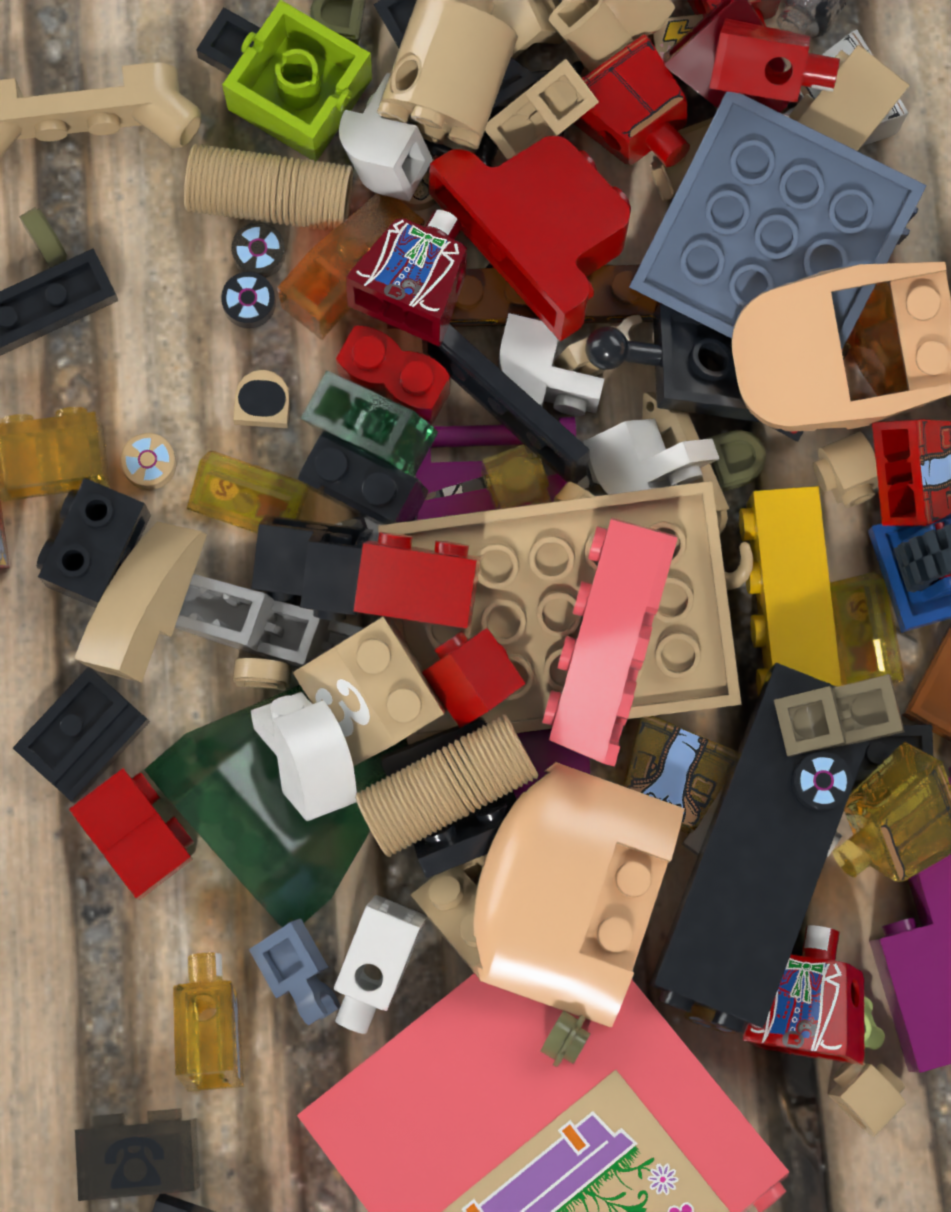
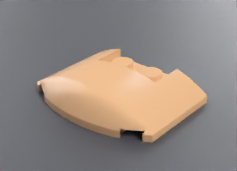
(572, 891)

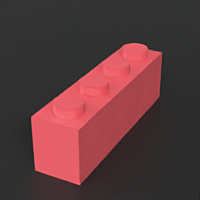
(611, 639)

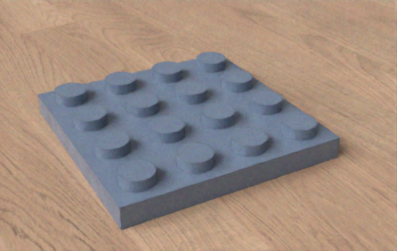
(768, 210)

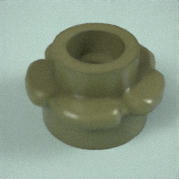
(566, 1039)

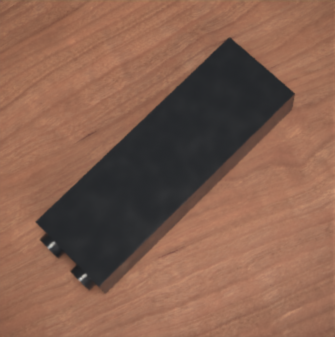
(751, 874)

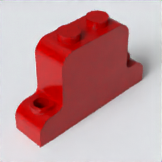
(538, 221)

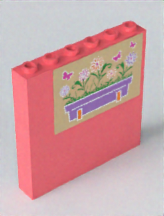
(483, 1122)

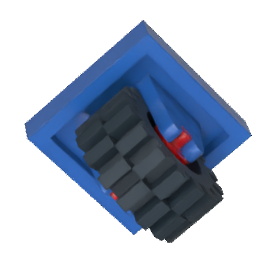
(916, 570)

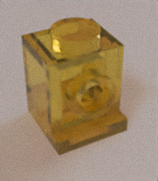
(515, 479)

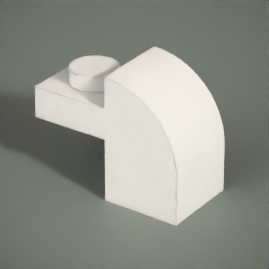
(383, 151)
(528, 360)
(636, 459)
(310, 754)

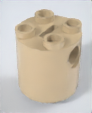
(449, 70)

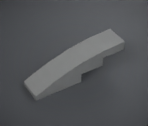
(258, 623)

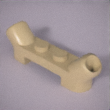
(146, 99)

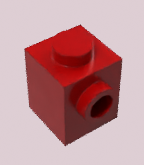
(472, 675)

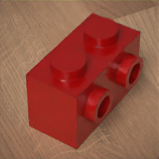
(417, 581)

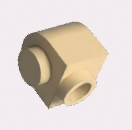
(847, 470)
(868, 1095)

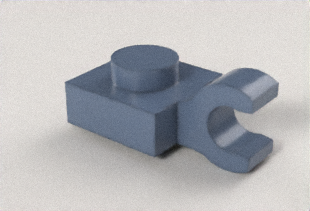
(291, 965)

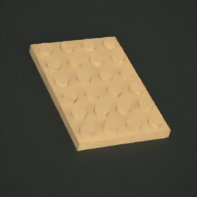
(532, 580)

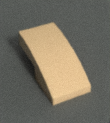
(541, 110)

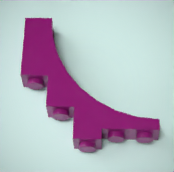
(917, 970)

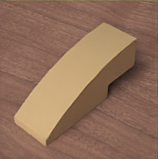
(141, 602)

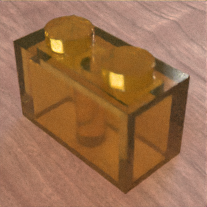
(51, 453)

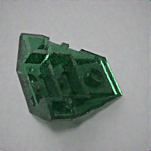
(233, 797)

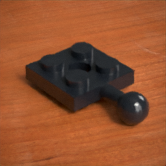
(680, 377)

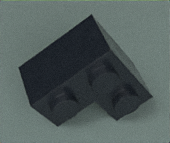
(311, 562)

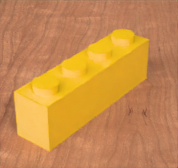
(790, 583)

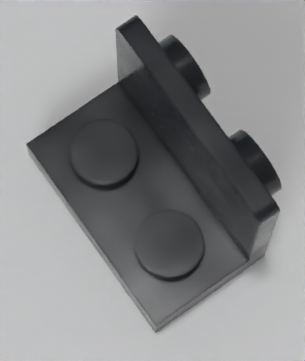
(468, 836)

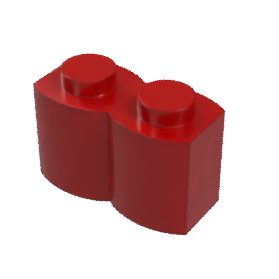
(401, 376)
(132, 832)

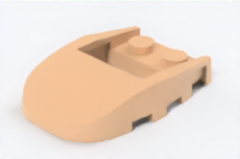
(793, 358)

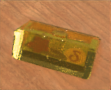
(243, 492)
(865, 629)

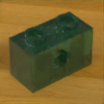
(370, 423)

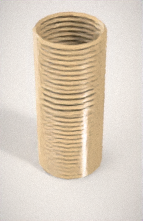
(260, 185)
(429, 795)

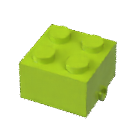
(297, 80)

